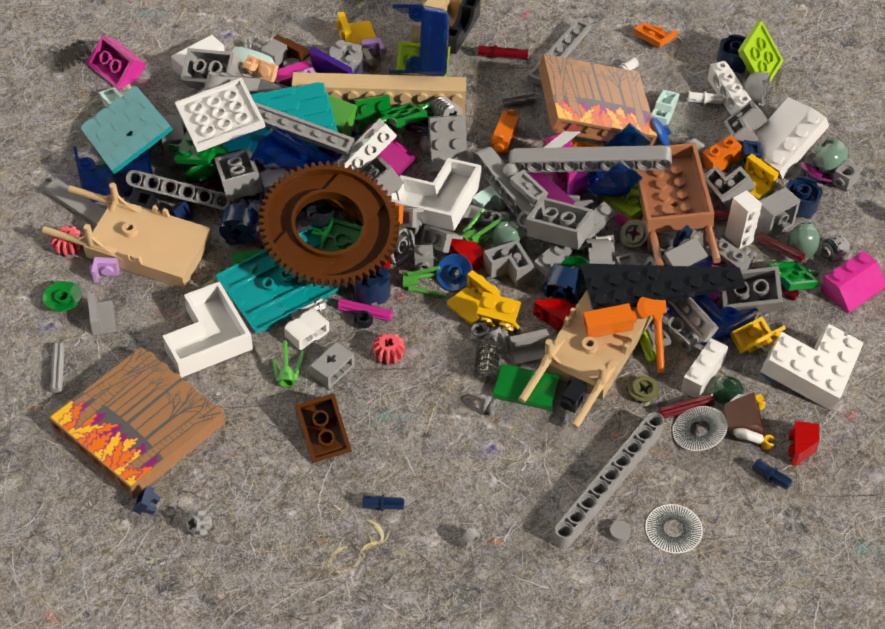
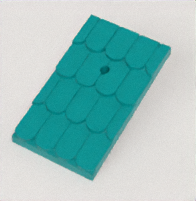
(304, 102)
(126, 129)
(266, 292)

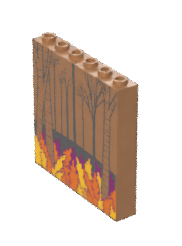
(594, 98)
(137, 421)

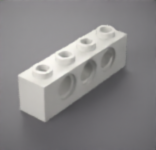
(726, 83)
(368, 146)

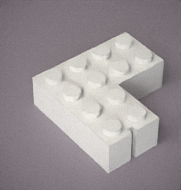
(444, 198)
(213, 337)
(814, 372)

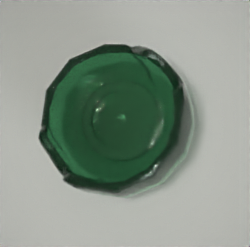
(726, 389)

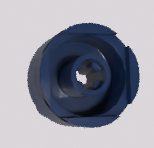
(729, 52)
(809, 194)
(238, 224)
(564, 283)
(374, 289)

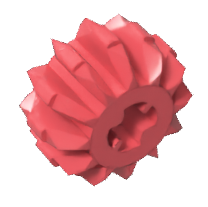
(62, 246)
(388, 348)

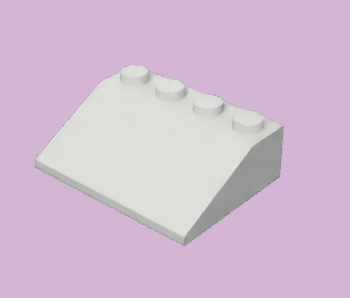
(790, 135)

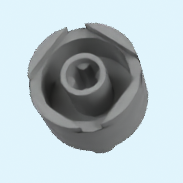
(349, 54)
(599, 251)

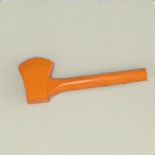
(655, 308)

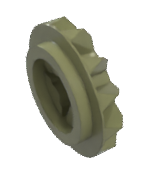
(630, 227)
(645, 383)

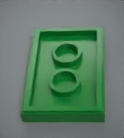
(513, 381)

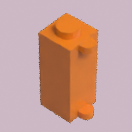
(505, 132)
(609, 320)

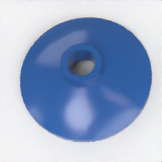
(662, 131)
(448, 267)

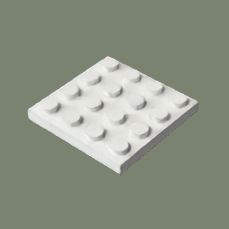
(219, 114)

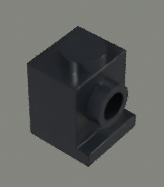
(140, 195)
(573, 395)

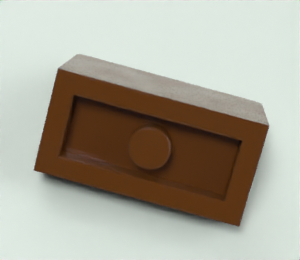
(294, 49)

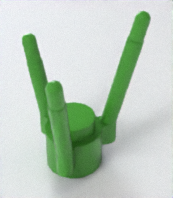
(473, 235)
(411, 279)
(287, 376)

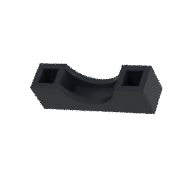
(467, 15)

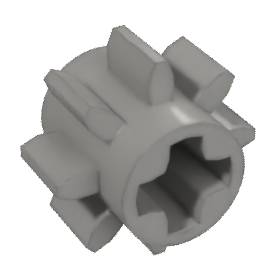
(498, 334)
(198, 523)

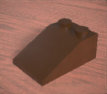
(322, 428)

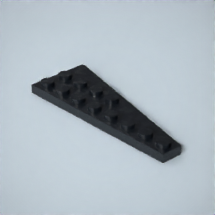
(623, 284)

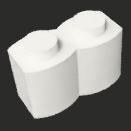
(306, 329)

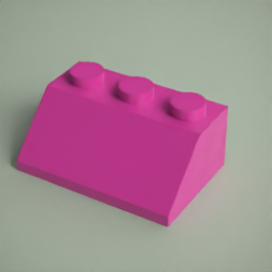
(115, 62)
(398, 155)
(854, 282)

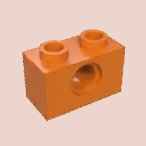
(722, 154)

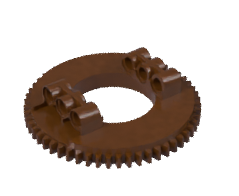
(343, 190)

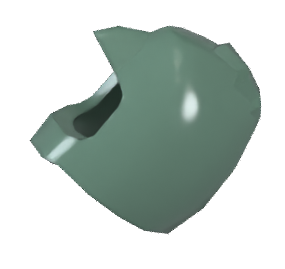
(830, 158)
(508, 232)
(805, 239)

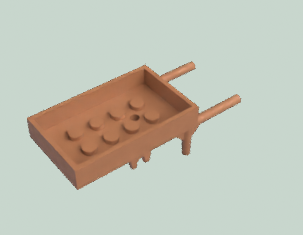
(677, 199)

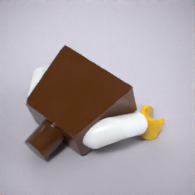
(745, 419)

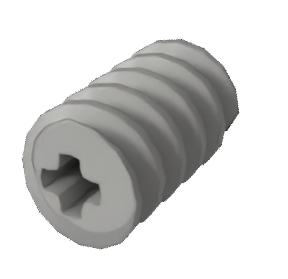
(444, 107)

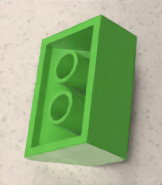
(344, 114)

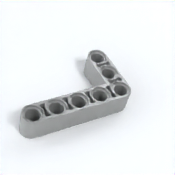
(252, 82)

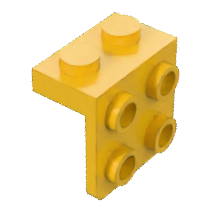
(354, 31)
(762, 176)
(468, 300)
(499, 311)
(754, 335)

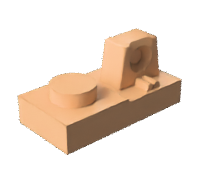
(260, 68)

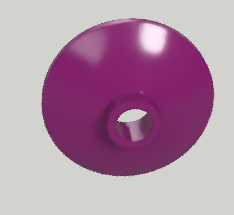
(814, 173)

